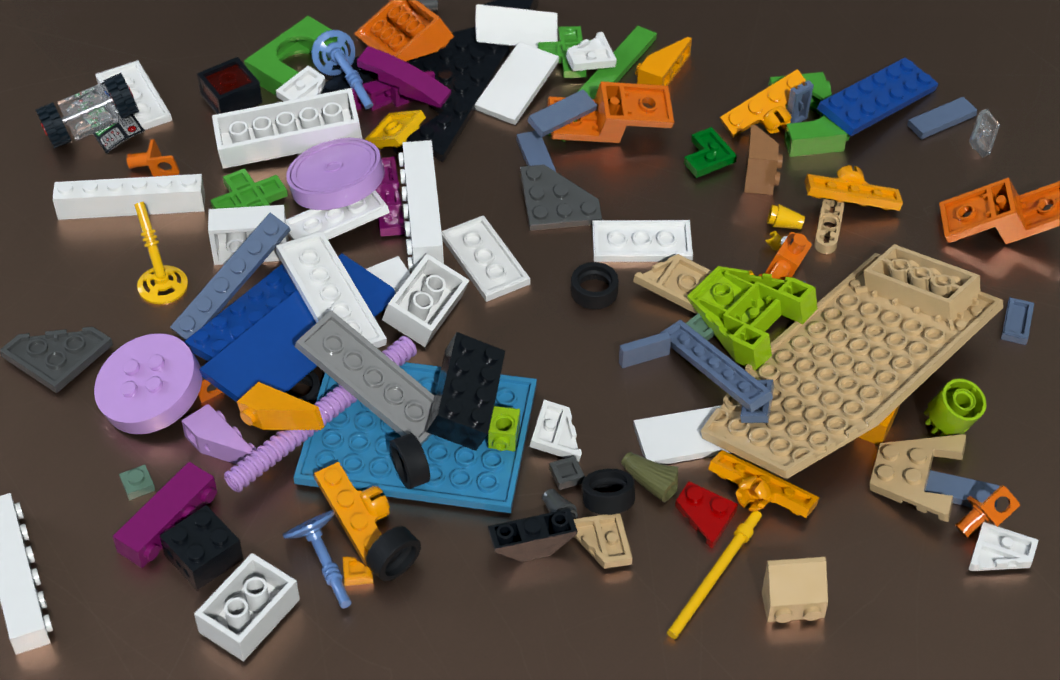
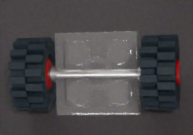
(88, 111)

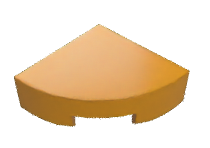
(356, 572)

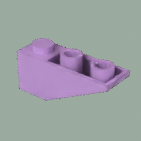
(214, 436)

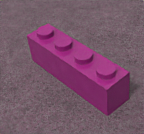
(174, 502)

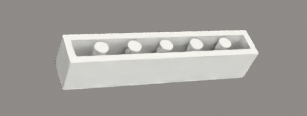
(119, 195)
(18, 582)

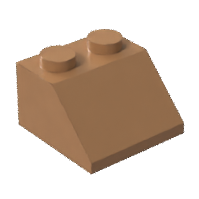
(762, 163)

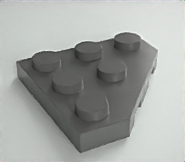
(556, 201)
(57, 355)

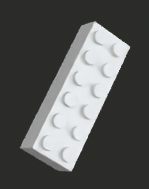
(285, 127)
(422, 202)

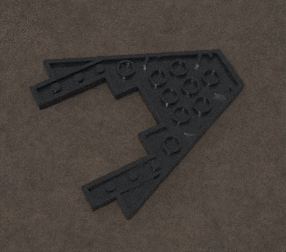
(463, 68)

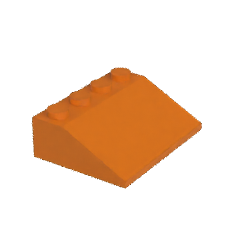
(405, 30)

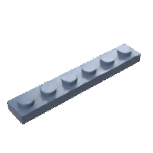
(231, 276)
(718, 367)

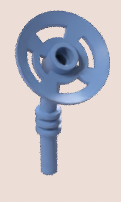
(338, 57)
(312, 531)

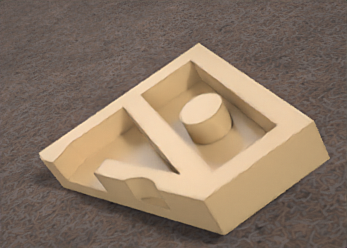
(604, 539)

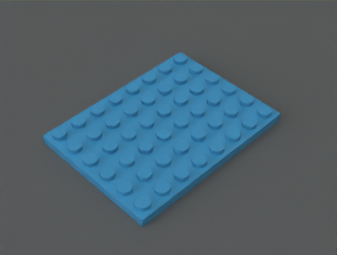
(458, 474)

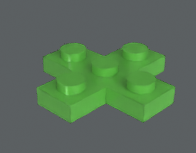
(568, 38)
(246, 193)

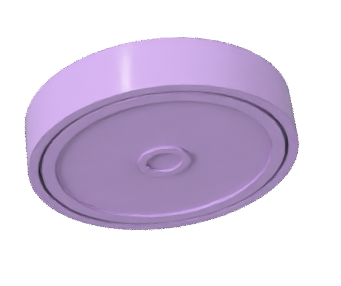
(335, 173)
(148, 383)

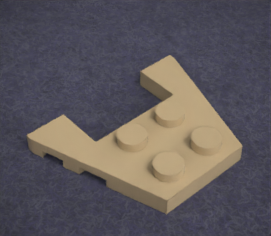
(904, 470)

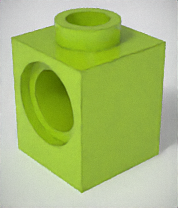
(504, 429)

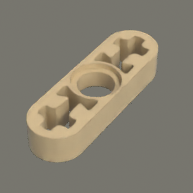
(822, 230)

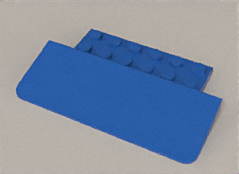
(259, 332)

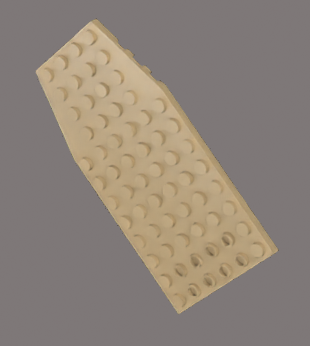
(855, 358)

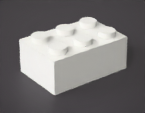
(232, 226)
(425, 300)
(247, 606)

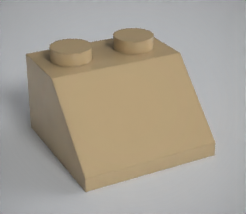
(795, 589)

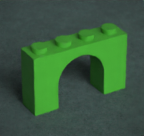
(267, 62)
(817, 135)

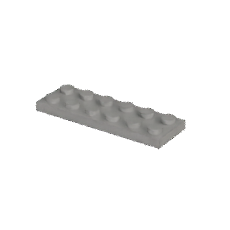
(368, 375)

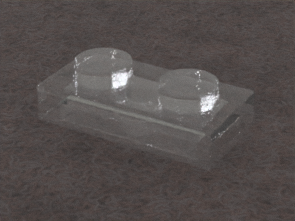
(984, 133)

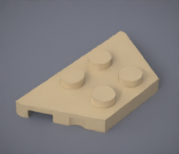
(673, 279)

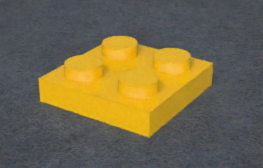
(396, 128)

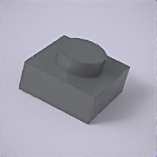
(566, 472)

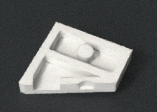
(591, 54)
(304, 84)
(555, 431)
(1002, 549)

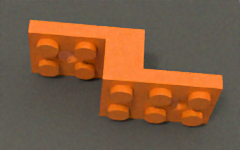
(619, 107)
(1002, 208)

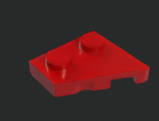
(706, 511)

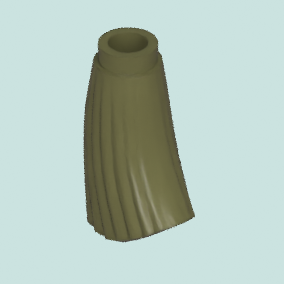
(654, 477)

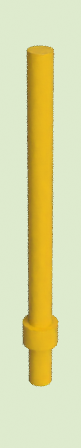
(741, 535)

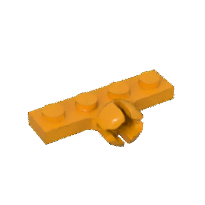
(765, 107)
(852, 188)
(761, 487)
(354, 509)

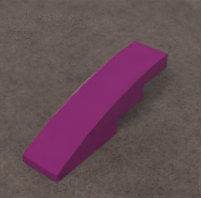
(409, 79)
(383, 94)
(389, 191)

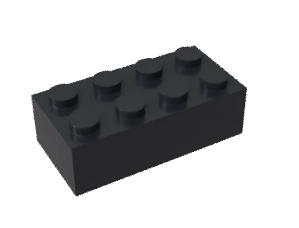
(466, 391)

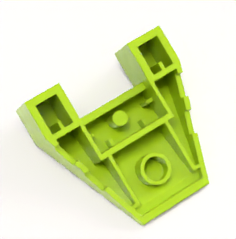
(745, 305)

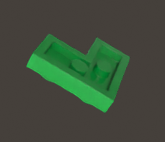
(712, 153)

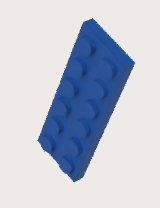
(877, 96)

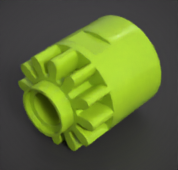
(955, 408)

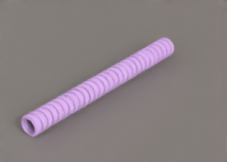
(287, 440)

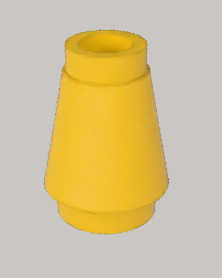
(783, 217)

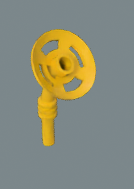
(162, 272)

